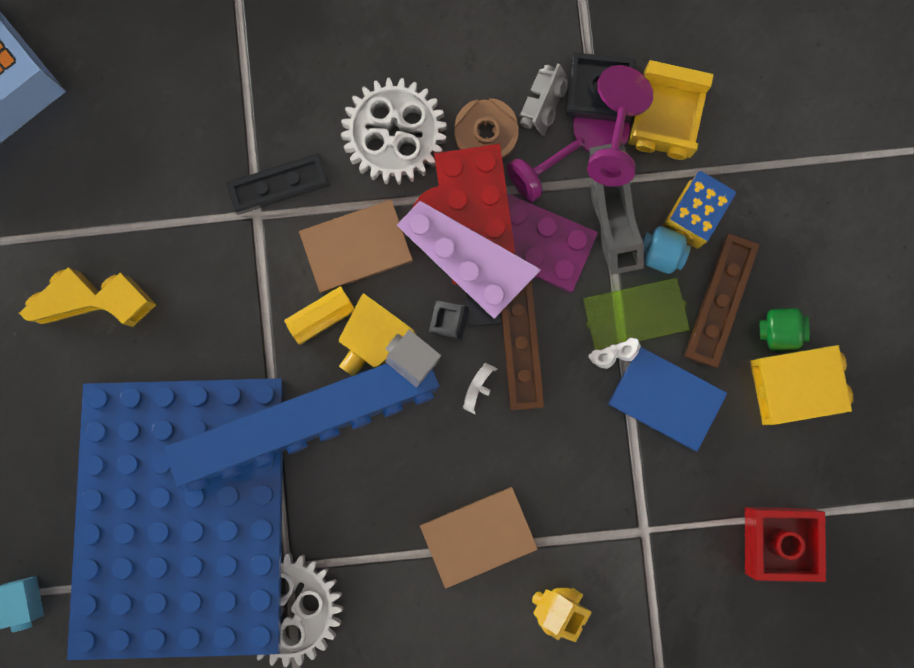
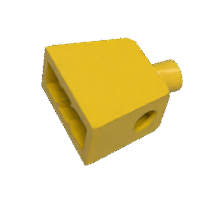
(368, 335)

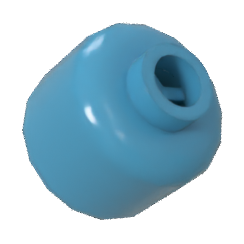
(665, 250)

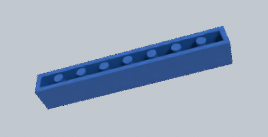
(293, 424)

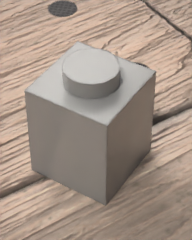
(411, 357)

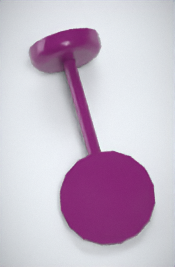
(628, 94)
(588, 134)

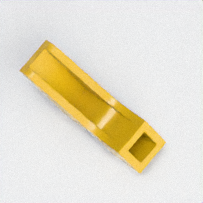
(75, 295)

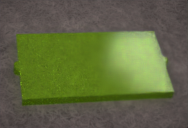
(636, 313)

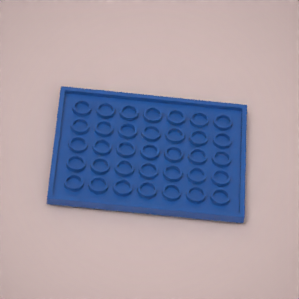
(165, 564)

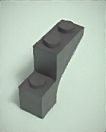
(619, 231)

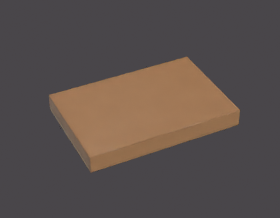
(355, 246)
(478, 537)

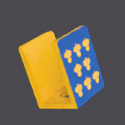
(699, 209)

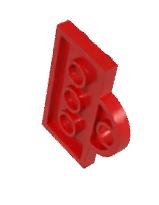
(473, 192)

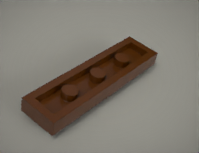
(721, 300)
(522, 352)

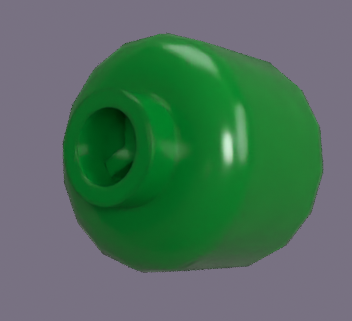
(785, 329)

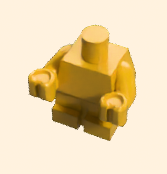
(561, 613)

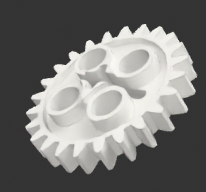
(399, 103)
(312, 624)

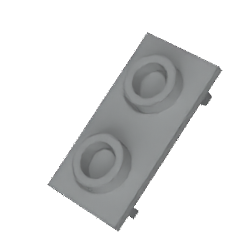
(551, 86)

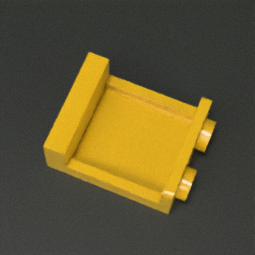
(675, 112)
(801, 385)

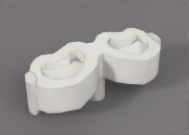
(625, 351)
(476, 387)

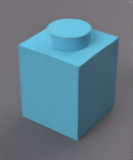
(20, 604)

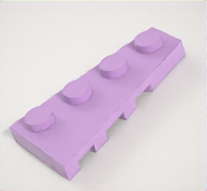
(472, 261)

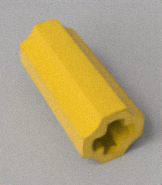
(319, 315)

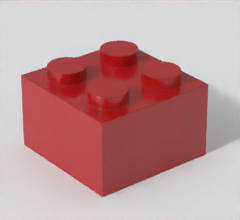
(785, 544)

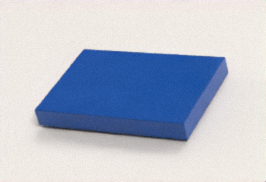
(667, 399)

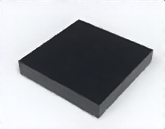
(583, 93)

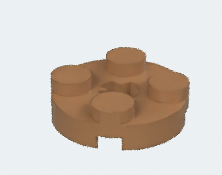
(486, 112)

